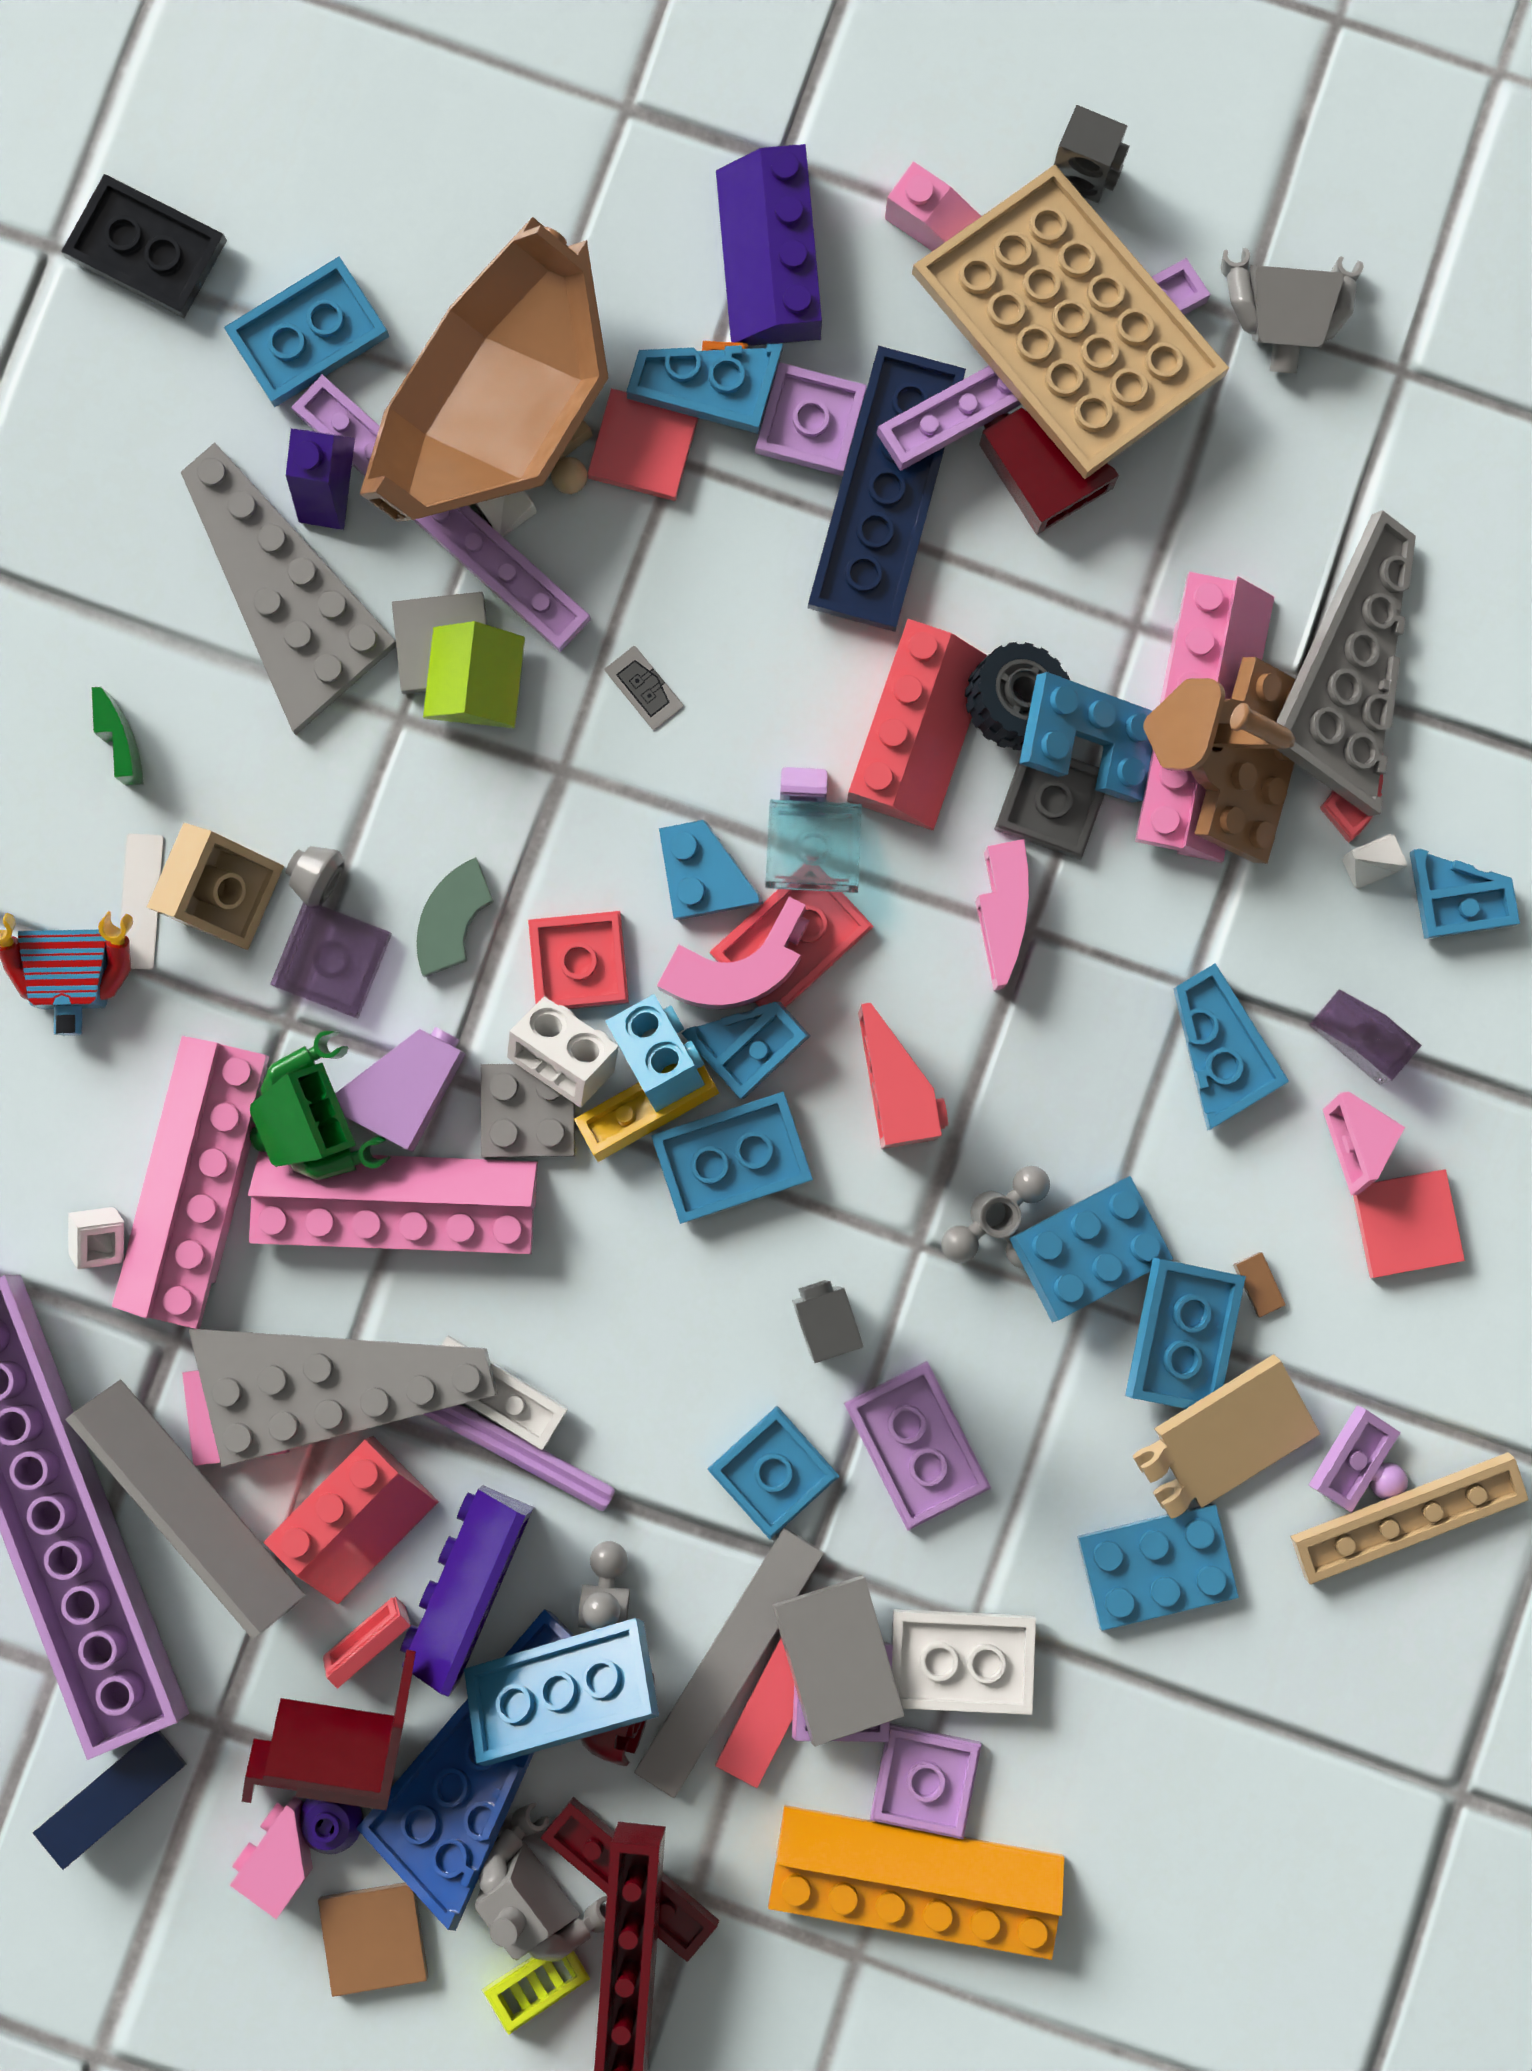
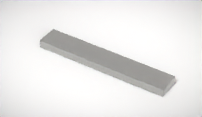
(727, 1663)

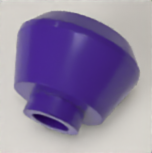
(342, 1816)

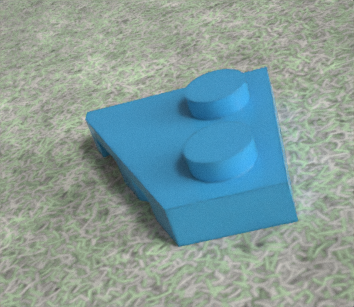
(702, 872)
(1459, 897)
(748, 1044)

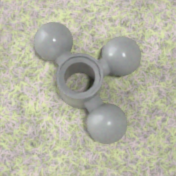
(961, 1242)
(604, 1603)

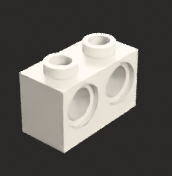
(558, 1057)

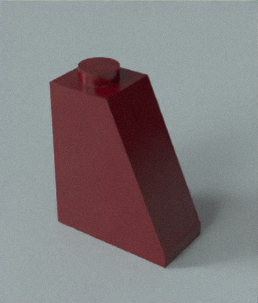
(1038, 472)

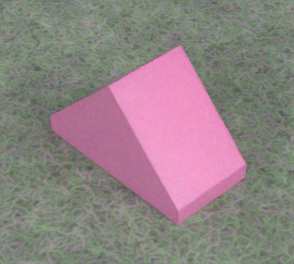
(1361, 1139)

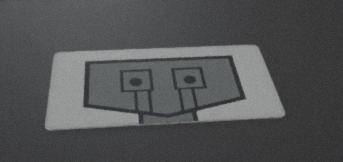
(643, 687)

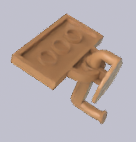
(1230, 753)

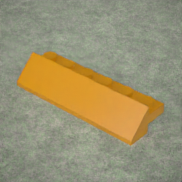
(917, 1882)

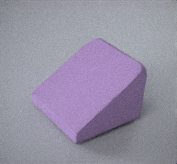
(803, 784)

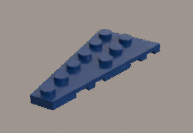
(450, 1808)

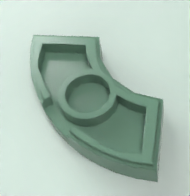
(448, 915)

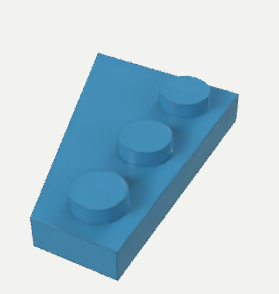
(1224, 1048)

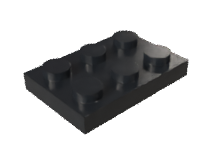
(144, 245)

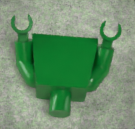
(302, 1119)

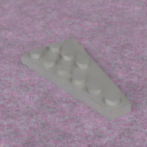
(297, 610)
(1351, 671)
(305, 1389)

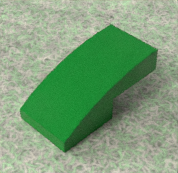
(112, 725)

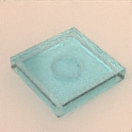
(813, 846)

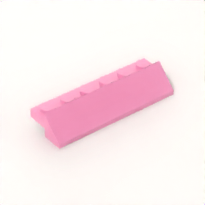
(1214, 630)
(191, 1183)
(399, 1205)

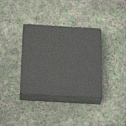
(1051, 808)

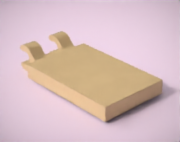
(1227, 1437)

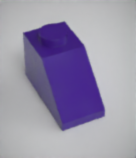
(319, 476)

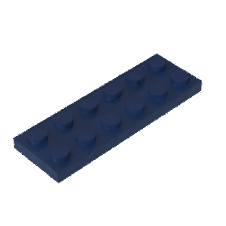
(877, 505)

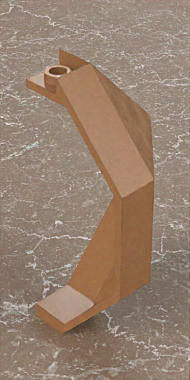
(494, 384)

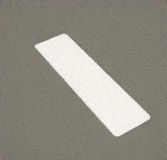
(141, 875)

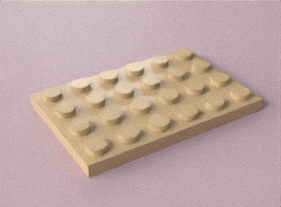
(1069, 321)

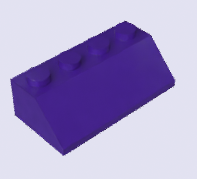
(769, 247)
(466, 1587)

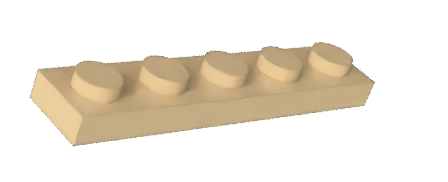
(1409, 1518)

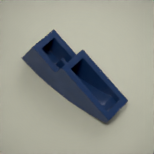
(109, 1799)

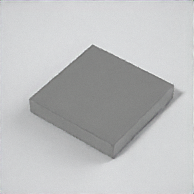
(414, 631)

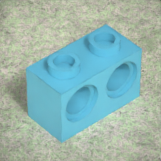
(653, 1053)

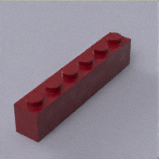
(630, 1947)

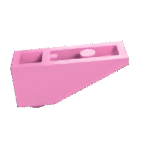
(927, 208)

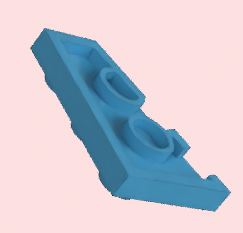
(710, 384)

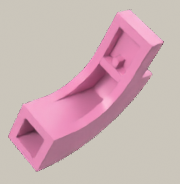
(741, 982)

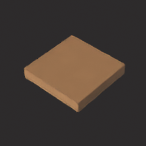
(372, 1939)

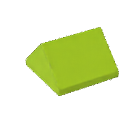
(474, 675)

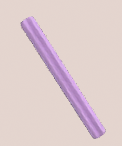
(525, 1455)

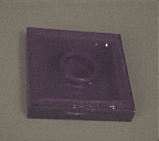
(331, 959)

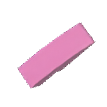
(1005, 909)

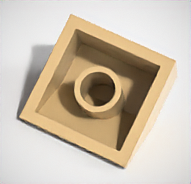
(215, 885)

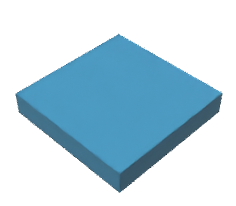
(773, 1472)

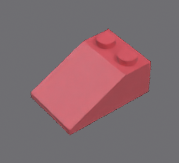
(900, 1092)

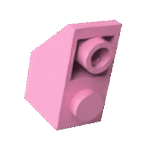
(280, 1862)

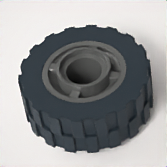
(992, 696)

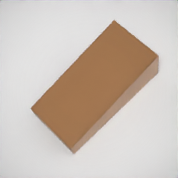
(1260, 1284)

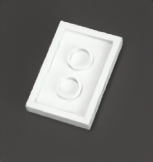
(964, 1661)

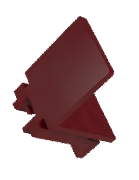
(331, 1751)

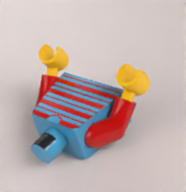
(67, 968)

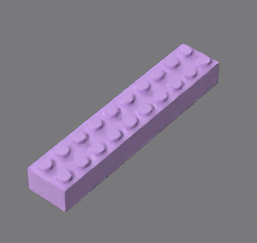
(72, 1551)

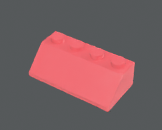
(917, 727)

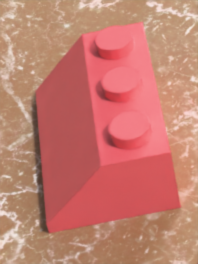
(351, 1521)

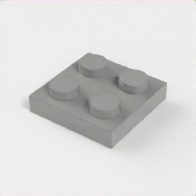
(523, 1115)

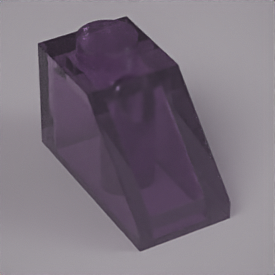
(1365, 1036)

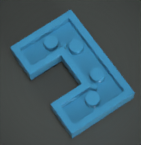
(1067, 710)

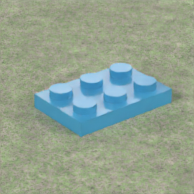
(306, 331)
(731, 1157)
(1090, 1249)
(1184, 1333)
(1157, 1567)

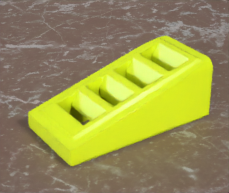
(528, 2011)

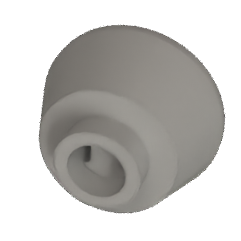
(315, 874)

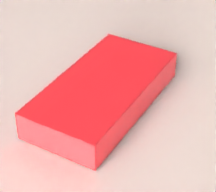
(366, 1641)

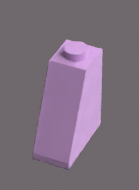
(403, 1087)

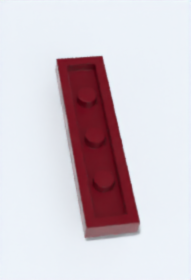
(586, 1845)

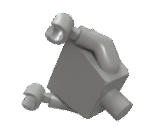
(1290, 305)
(525, 1903)

